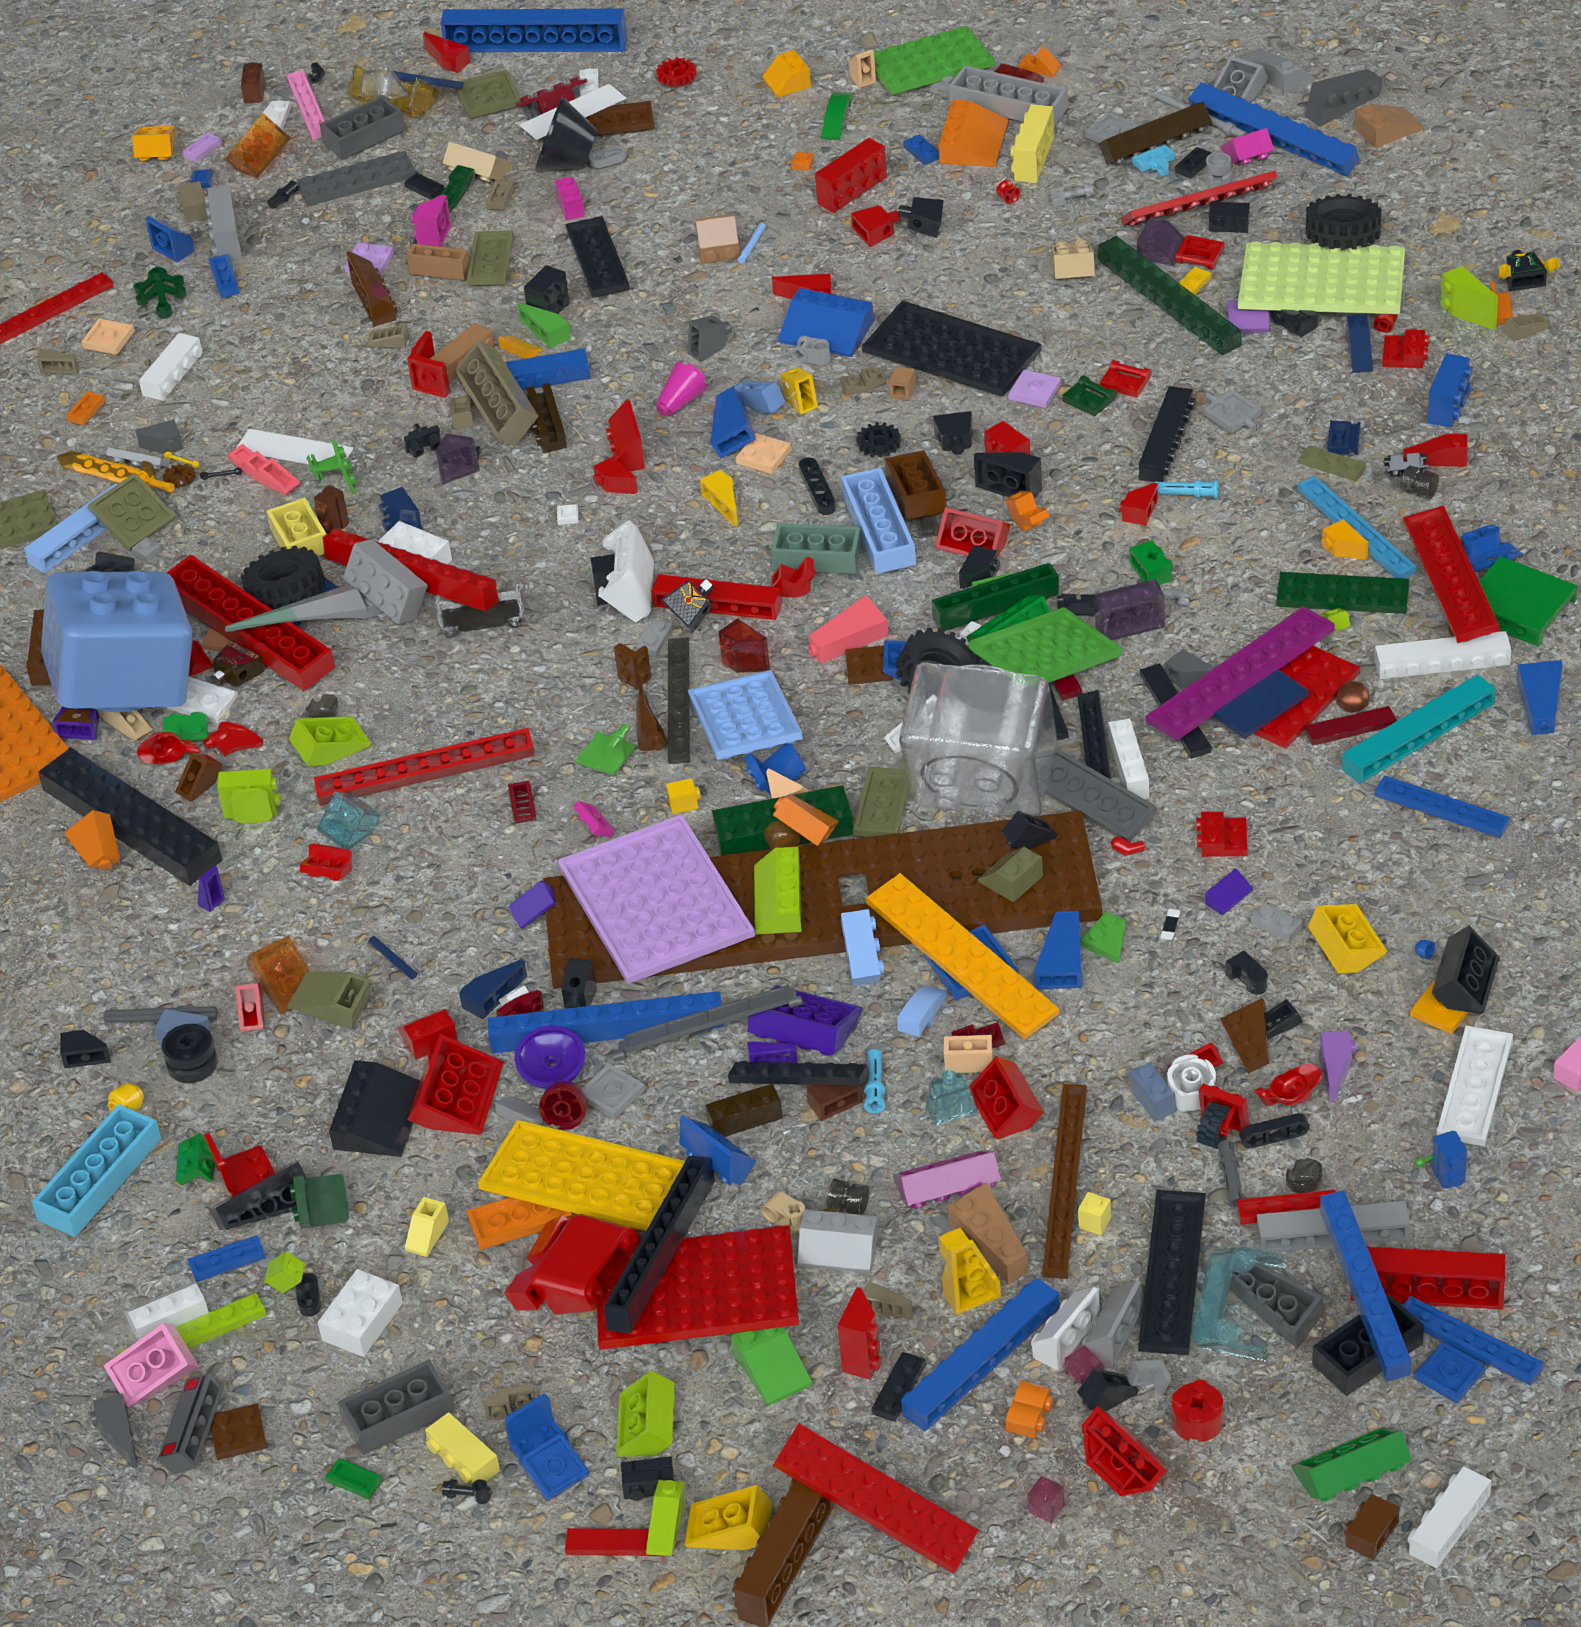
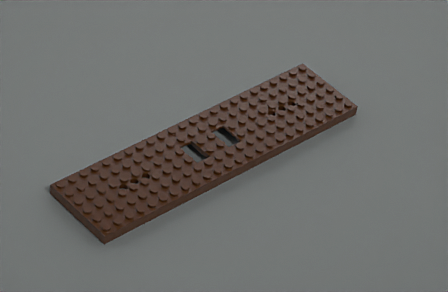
(922, 856)

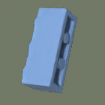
(861, 947)

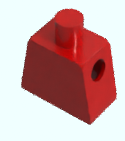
(874, 224)

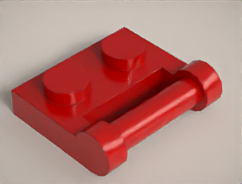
(1200, 247)
(1125, 383)

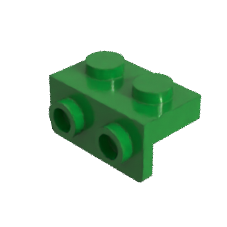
(189, 727)
(194, 1160)

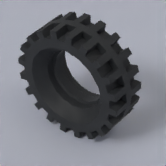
(1343, 221)
(303, 579)
(934, 647)

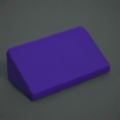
(1228, 892)
(532, 904)

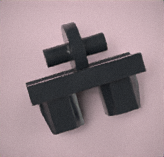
(420, 438)

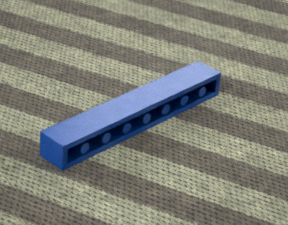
(1365, 1286)
(980, 1354)

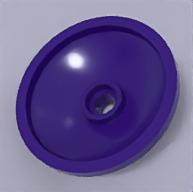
(546, 1047)

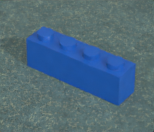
(551, 369)

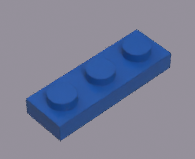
(224, 276)
(226, 1258)

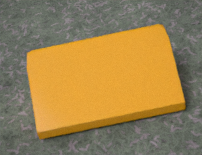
(518, 347)

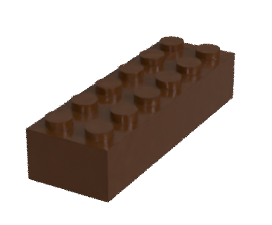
(780, 1554)

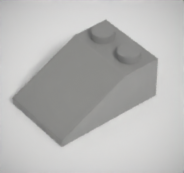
(1241, 78)

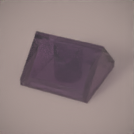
(456, 457)

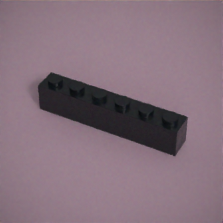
(1166, 434)

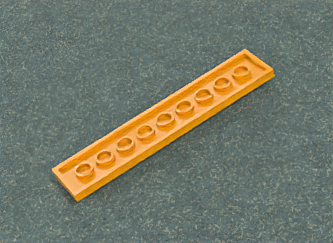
(962, 956)

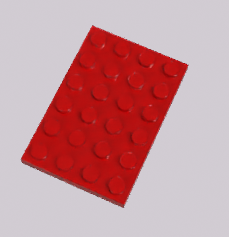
(1322, 676)

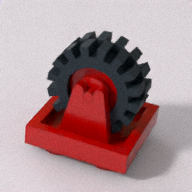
(1220, 1115)

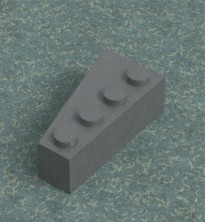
(1341, 94)
(1279, 1301)

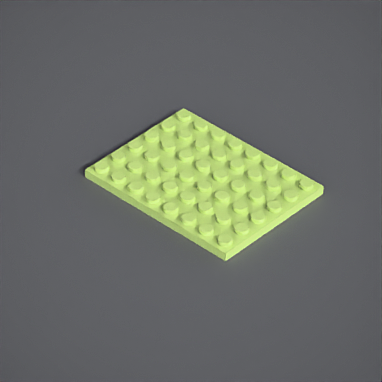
(1322, 278)

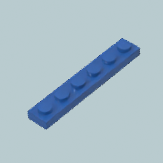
(1442, 806)
(1475, 1342)

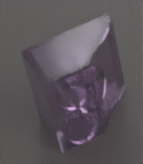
(1159, 241)

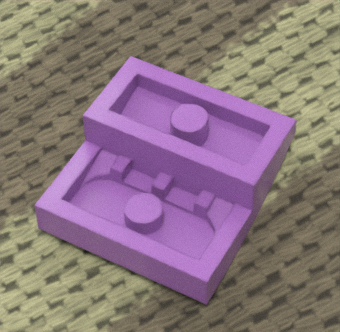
(1248, 320)

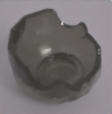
(324, 708)
(1305, 1176)

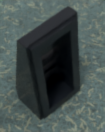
(1286, 1023)

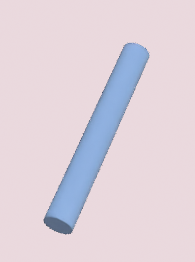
(751, 243)

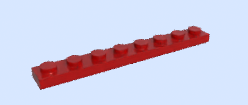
(54, 306)

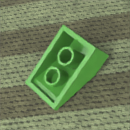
(770, 1363)

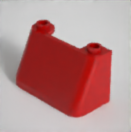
(570, 1266)

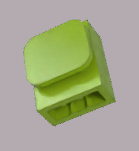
(249, 795)

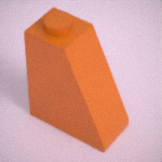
(805, 819)
(95, 840)

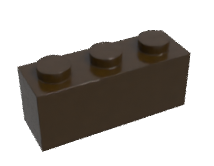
(744, 1110)

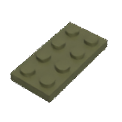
(490, 258)
(882, 802)

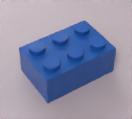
(1449, 390)

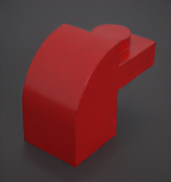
(794, 582)

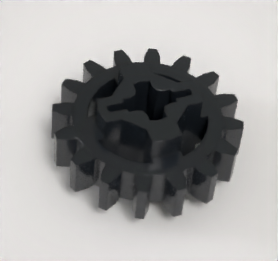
(878, 439)

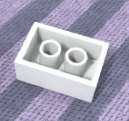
(417, 542)
(360, 1312)

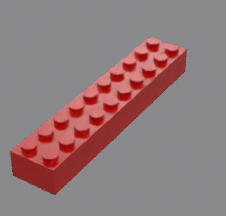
(223, 603)

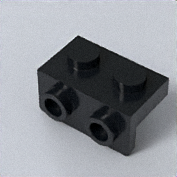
(112, 563)

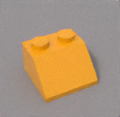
(787, 74)

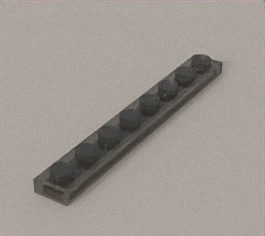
(678, 700)

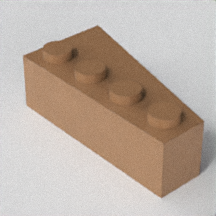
(988, 1227)

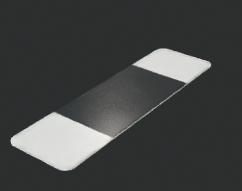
(1170, 924)

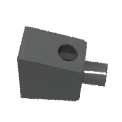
(706, 337)

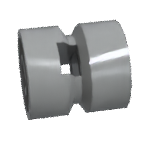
(1218, 169)

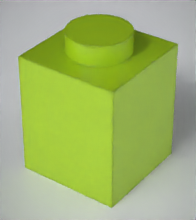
(284, 1272)

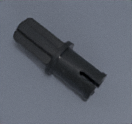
(283, 194)

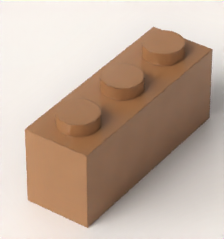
(438, 261)

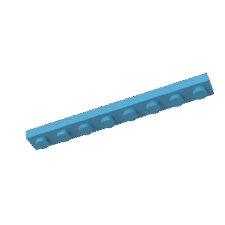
(1337, 510)

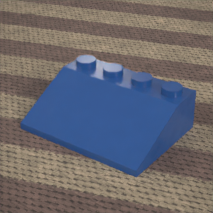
(827, 317)

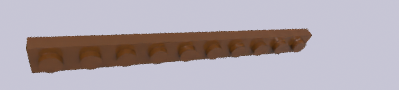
(1064, 1182)

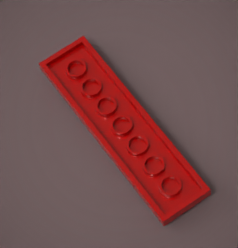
(1203, 197)
(875, 1498)

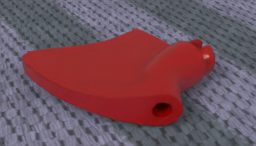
(231, 738)

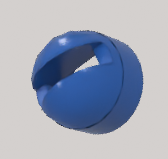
(1425, 948)

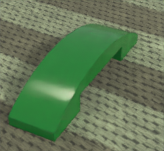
(835, 115)

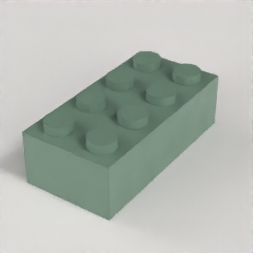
(832, 547)

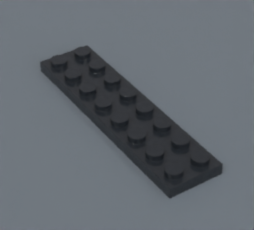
(1172, 1272)

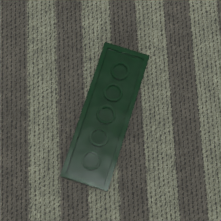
(1343, 592)

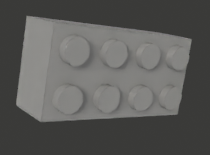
(223, 222)
(385, 581)

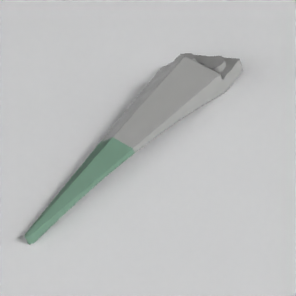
(336, 603)

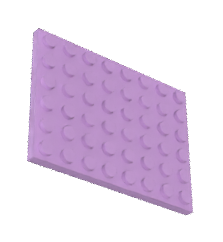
(655, 898)

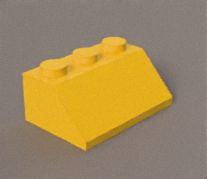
(1346, 937)

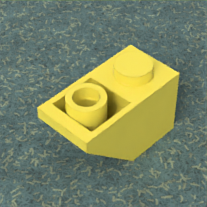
(426, 1226)

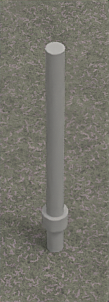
(1228, 127)

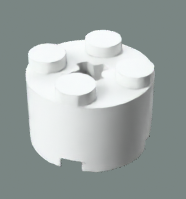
(1186, 1078)

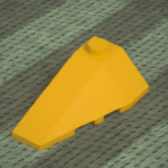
(968, 1278)

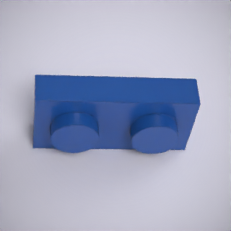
(921, 149)

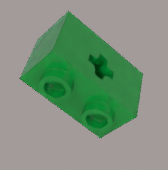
(1150, 562)

